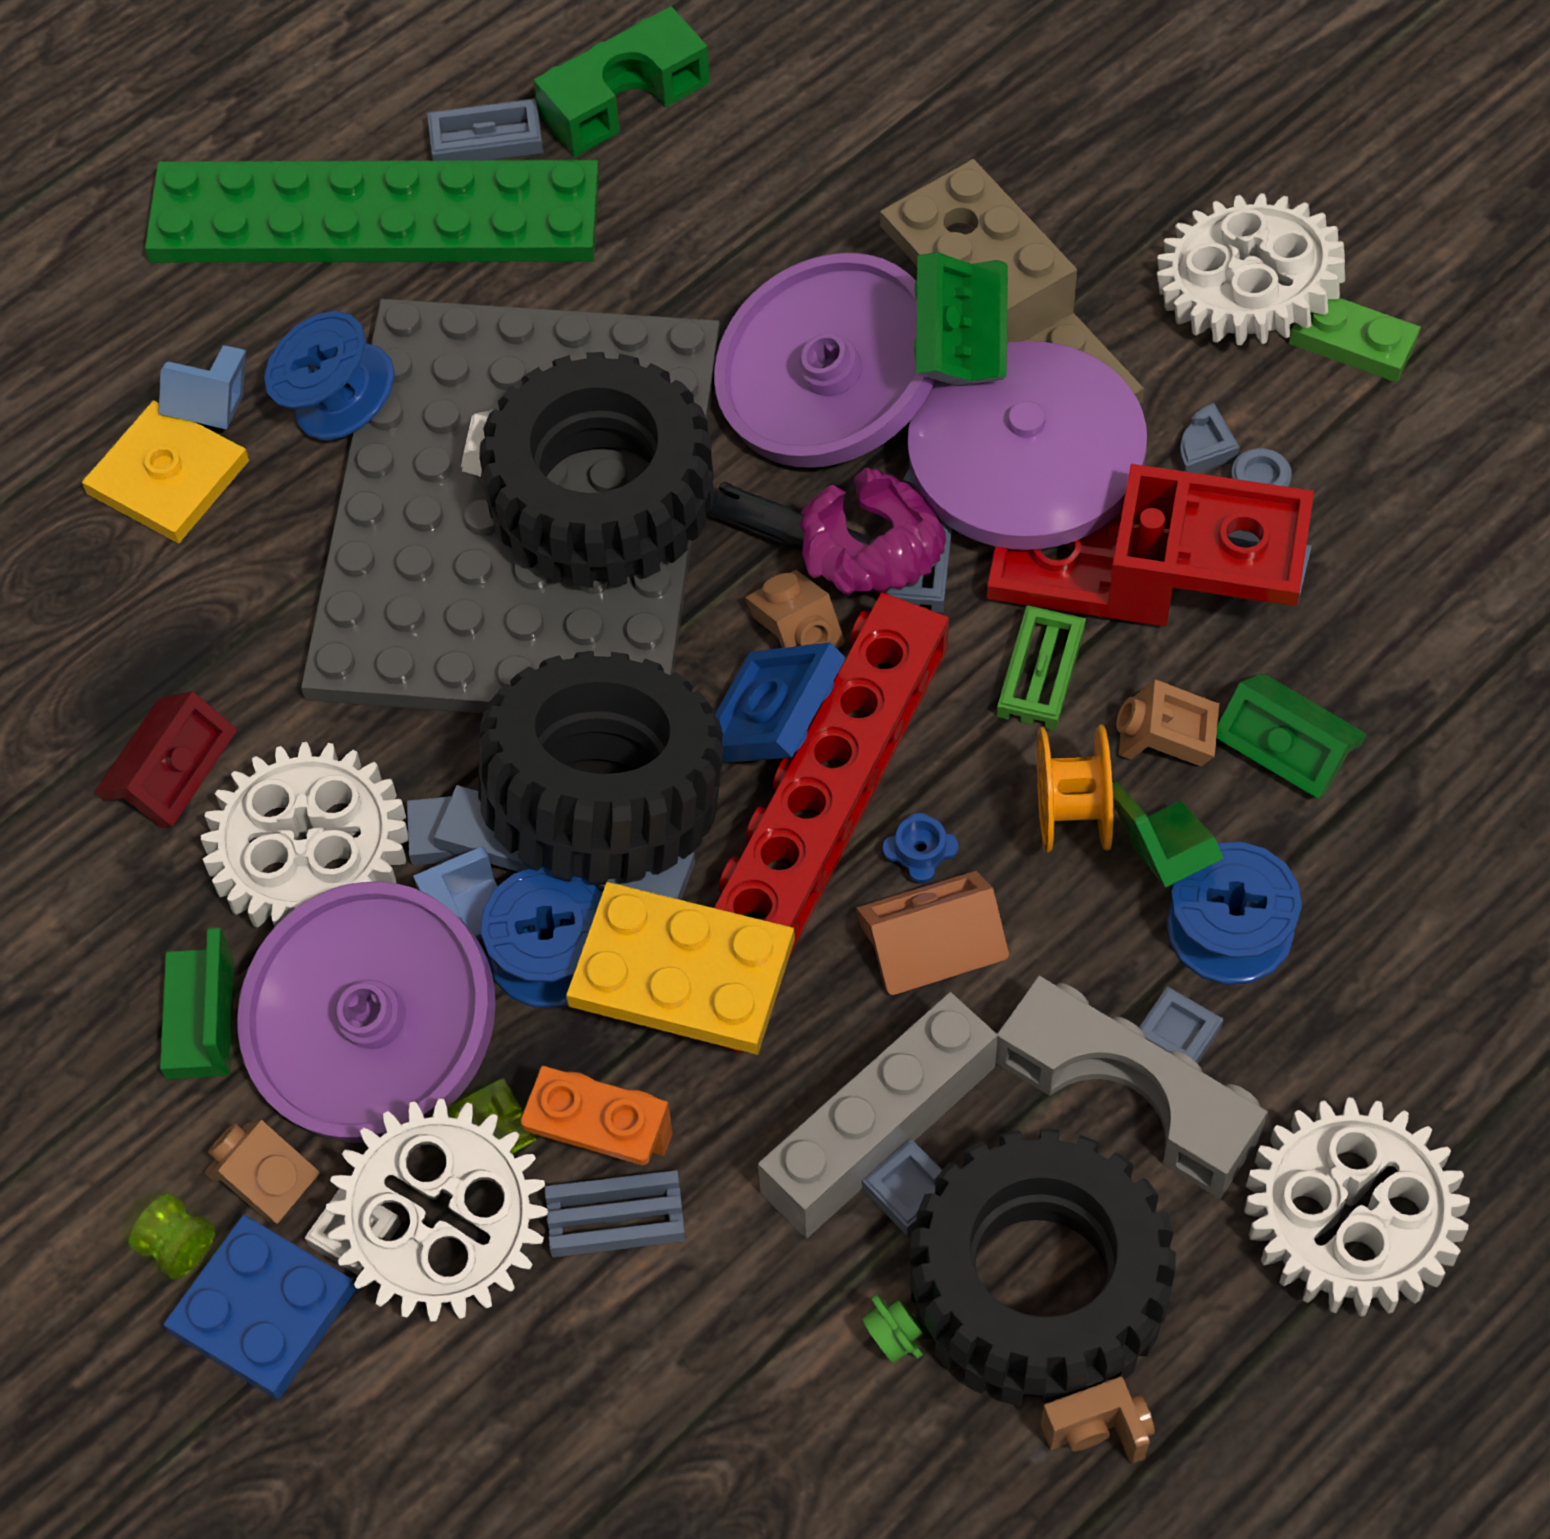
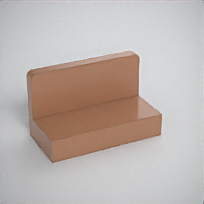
(935, 932)

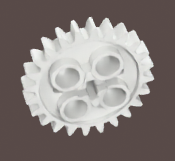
(1251, 269)
(307, 790)
(470, 1156)
(1404, 1245)

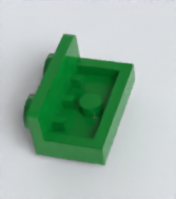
(961, 319)

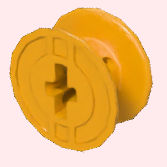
(1075, 789)

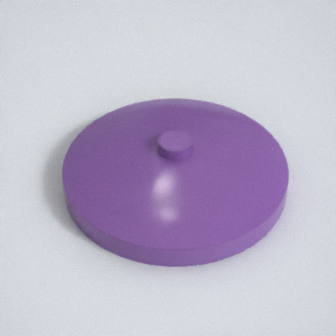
(822, 361)
(1029, 453)
(364, 1009)

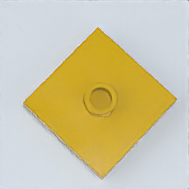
(165, 472)

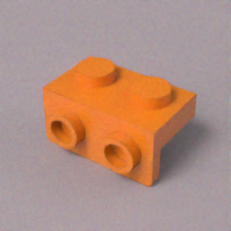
(597, 1116)

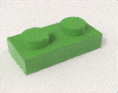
(1359, 338)

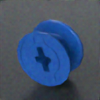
(340, 356)
(513, 928)
(1231, 946)

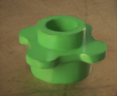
(893, 1328)

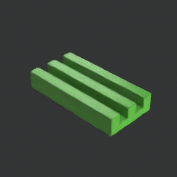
(1031, 708)

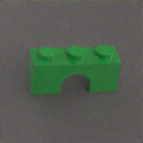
(652, 56)

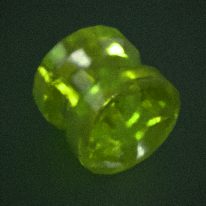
(171, 1236)

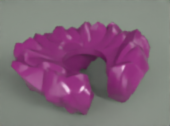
(892, 559)

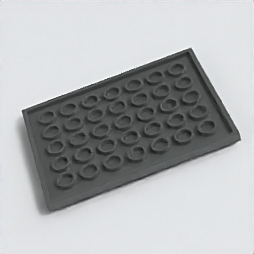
(416, 582)

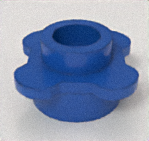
(920, 830)

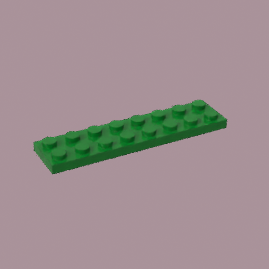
(374, 211)

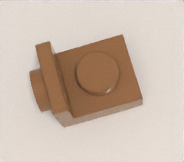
(1168, 722)
(1087, 1415)

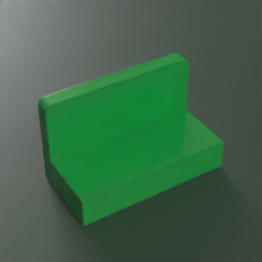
(1287, 733)
(1168, 841)
(198, 1010)

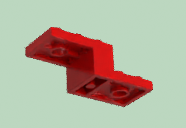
(1164, 540)

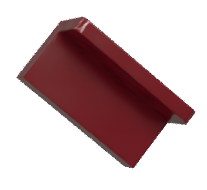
(168, 757)

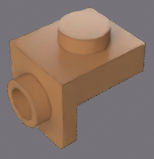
(796, 611)
(260, 1169)

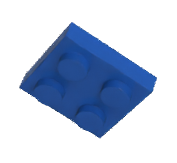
(776, 700)
(260, 1307)

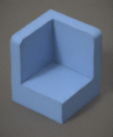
(204, 394)
(461, 885)

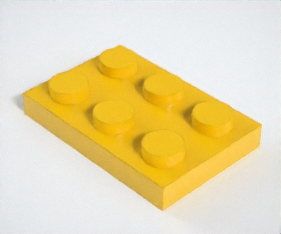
(681, 967)

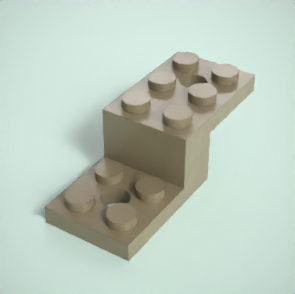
(1038, 272)

